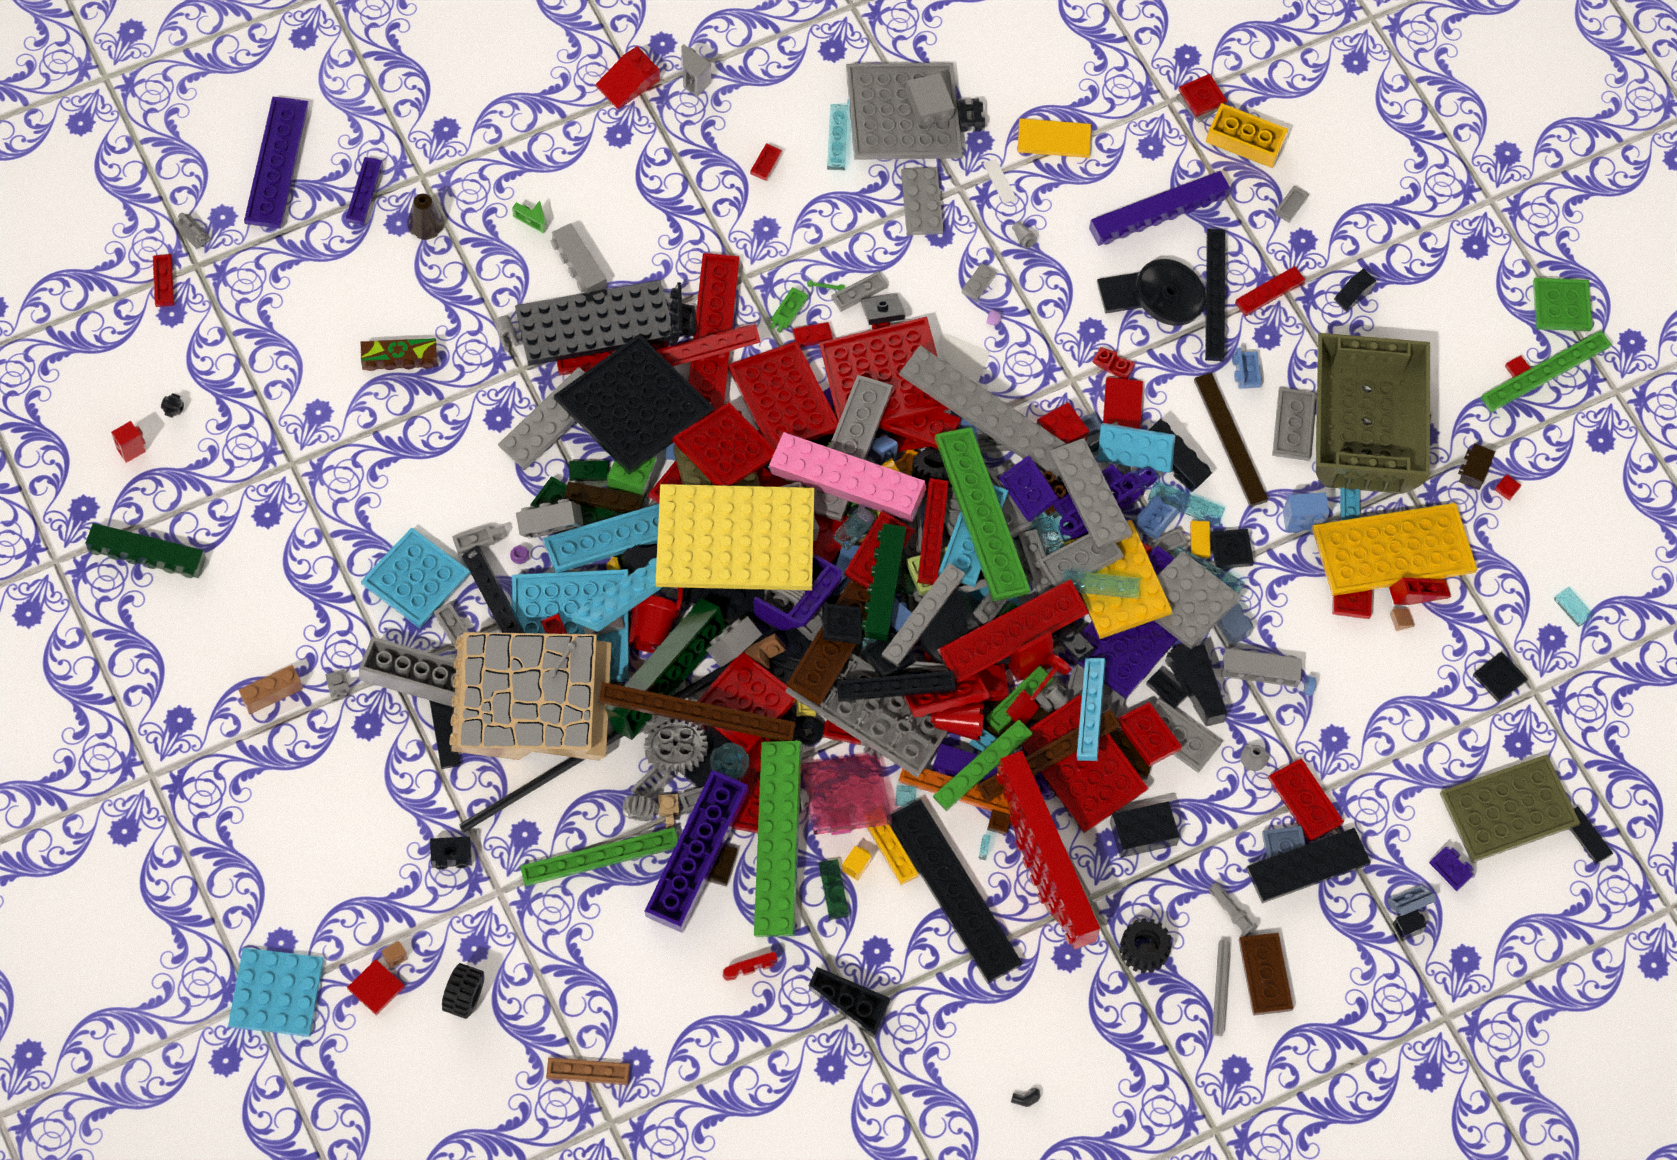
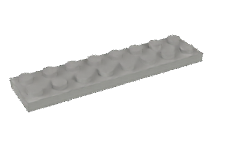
(855, 434)

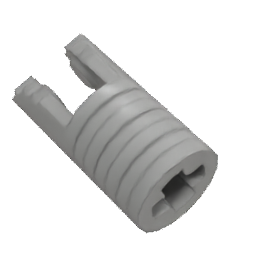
(506, 331)

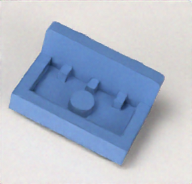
(1247, 369)
(1155, 517)

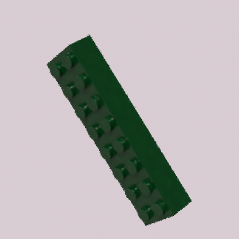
(670, 663)

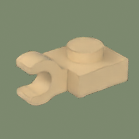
(669, 808)

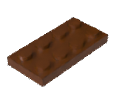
(1265, 974)

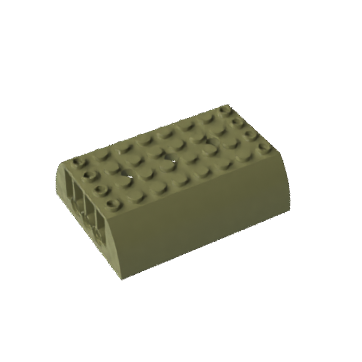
(1396, 408)

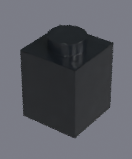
(1409, 925)

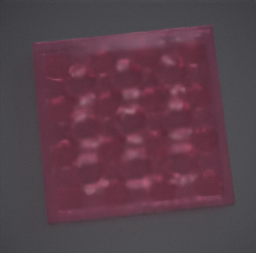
(846, 794)

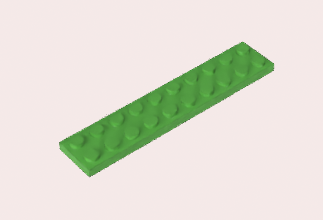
(982, 514)
(777, 839)

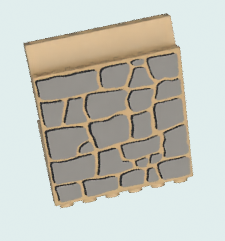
(513, 706)

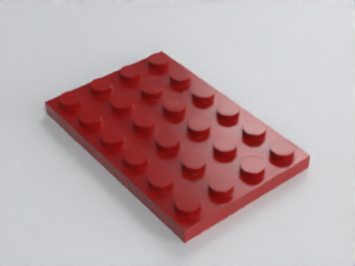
(783, 395)
(1086, 788)

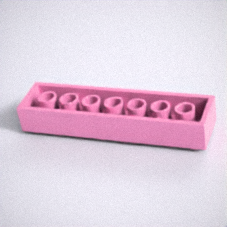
(848, 477)

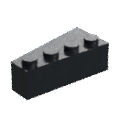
(1198, 679)
(852, 1000)

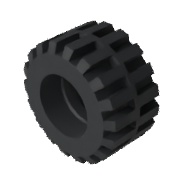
(929, 465)
(1152, 932)
(462, 990)

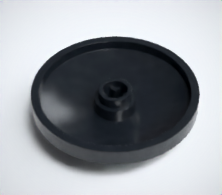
(1170, 292)
(950, 623)

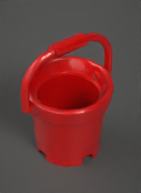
(653, 621)

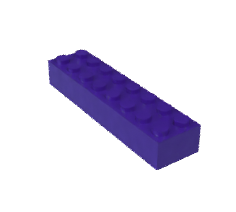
(696, 851)

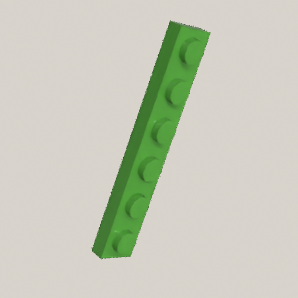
(982, 765)

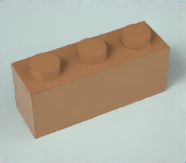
(270, 689)

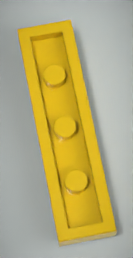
(893, 853)

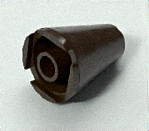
(425, 218)

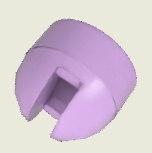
(993, 318)

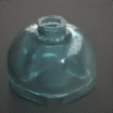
(730, 761)

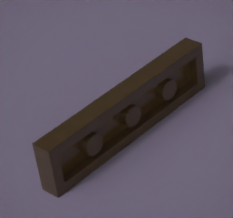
(603, 497)

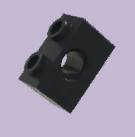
(441, 846)

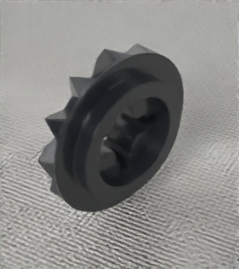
(805, 723)

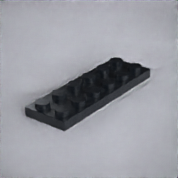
(1308, 865)

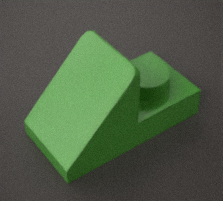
(532, 218)

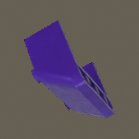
(824, 581)

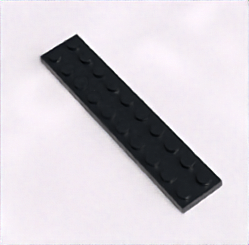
(954, 891)

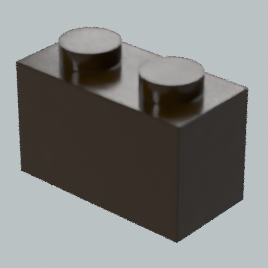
(1476, 467)

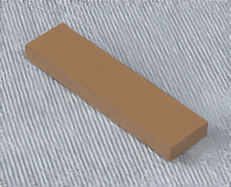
(587, 1071)

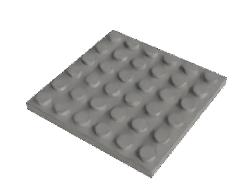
(883, 117)

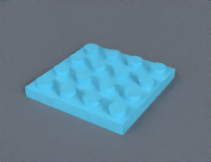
(415, 577)
(276, 992)

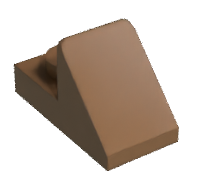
(765, 649)

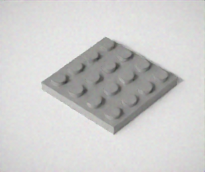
(1195, 598)

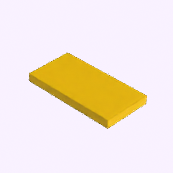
(1054, 138)

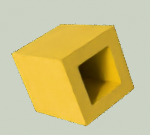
(856, 862)

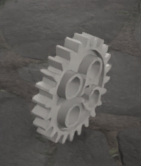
(676, 746)

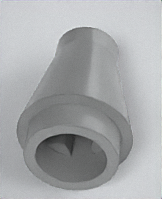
(1024, 235)

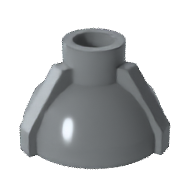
(1252, 761)

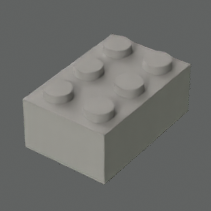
(549, 519)

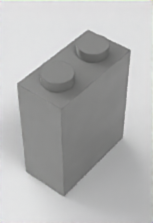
(929, 99)

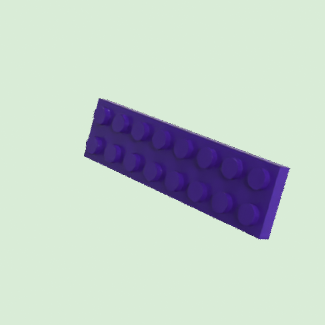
(276, 162)

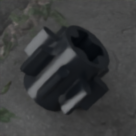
(172, 405)

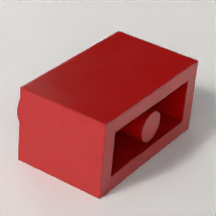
(129, 441)

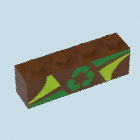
(399, 354)

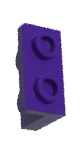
(1452, 868)

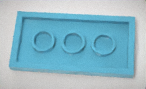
(1136, 447)

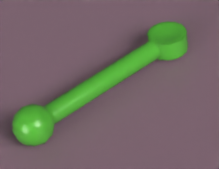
(810, 283)

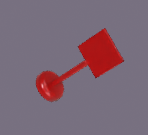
(1024, 706)

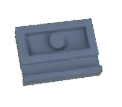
(1411, 900)

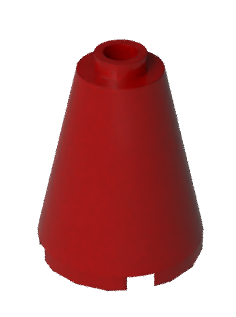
(962, 721)

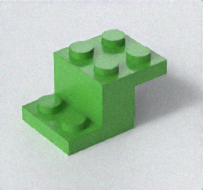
(636, 482)

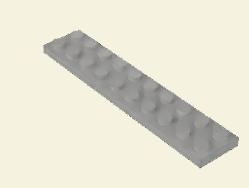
(981, 408)

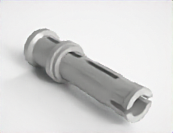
(1238, 916)

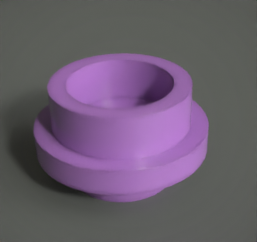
(519, 554)

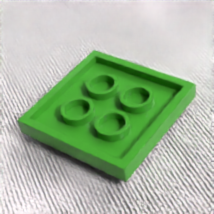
(1562, 304)

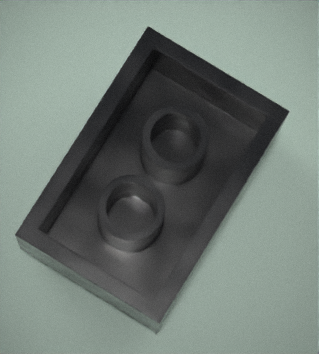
(1144, 829)

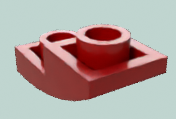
(1110, 362)

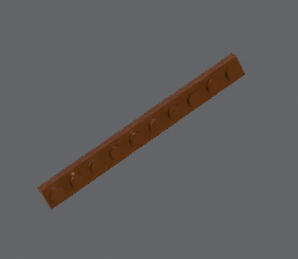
(696, 712)

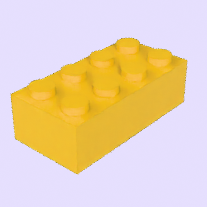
(1246, 135)

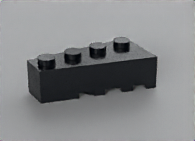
(1186, 465)

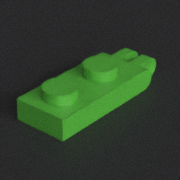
(788, 309)

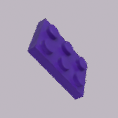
(1029, 488)

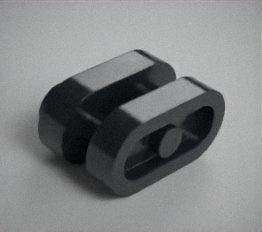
(976, 108)

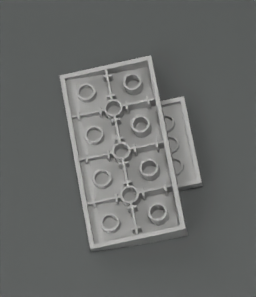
(879, 722)

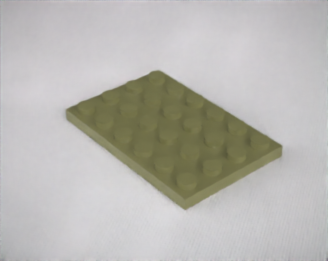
(1509, 808)

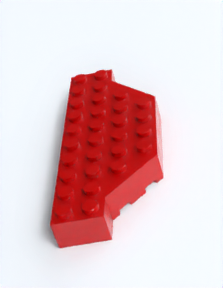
(1045, 852)

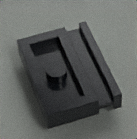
(783, 667)

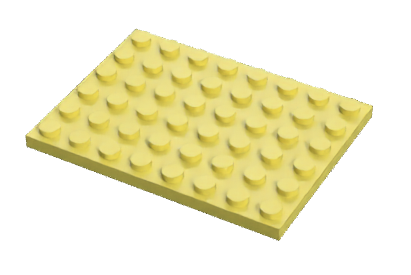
(735, 537)

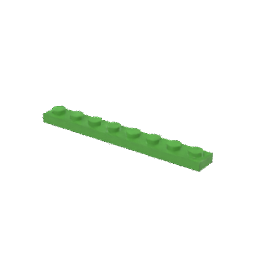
(1545, 371)
(599, 857)

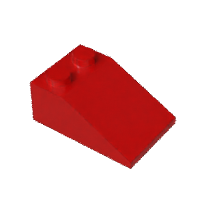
(629, 78)
(1031, 656)

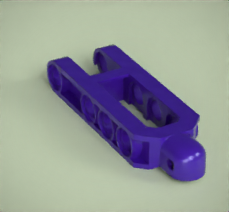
(1134, 488)

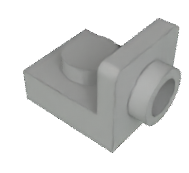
(337, 684)

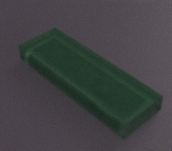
(833, 889)

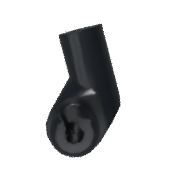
(1028, 1099)

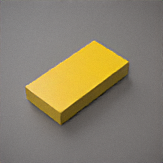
(1200, 538)

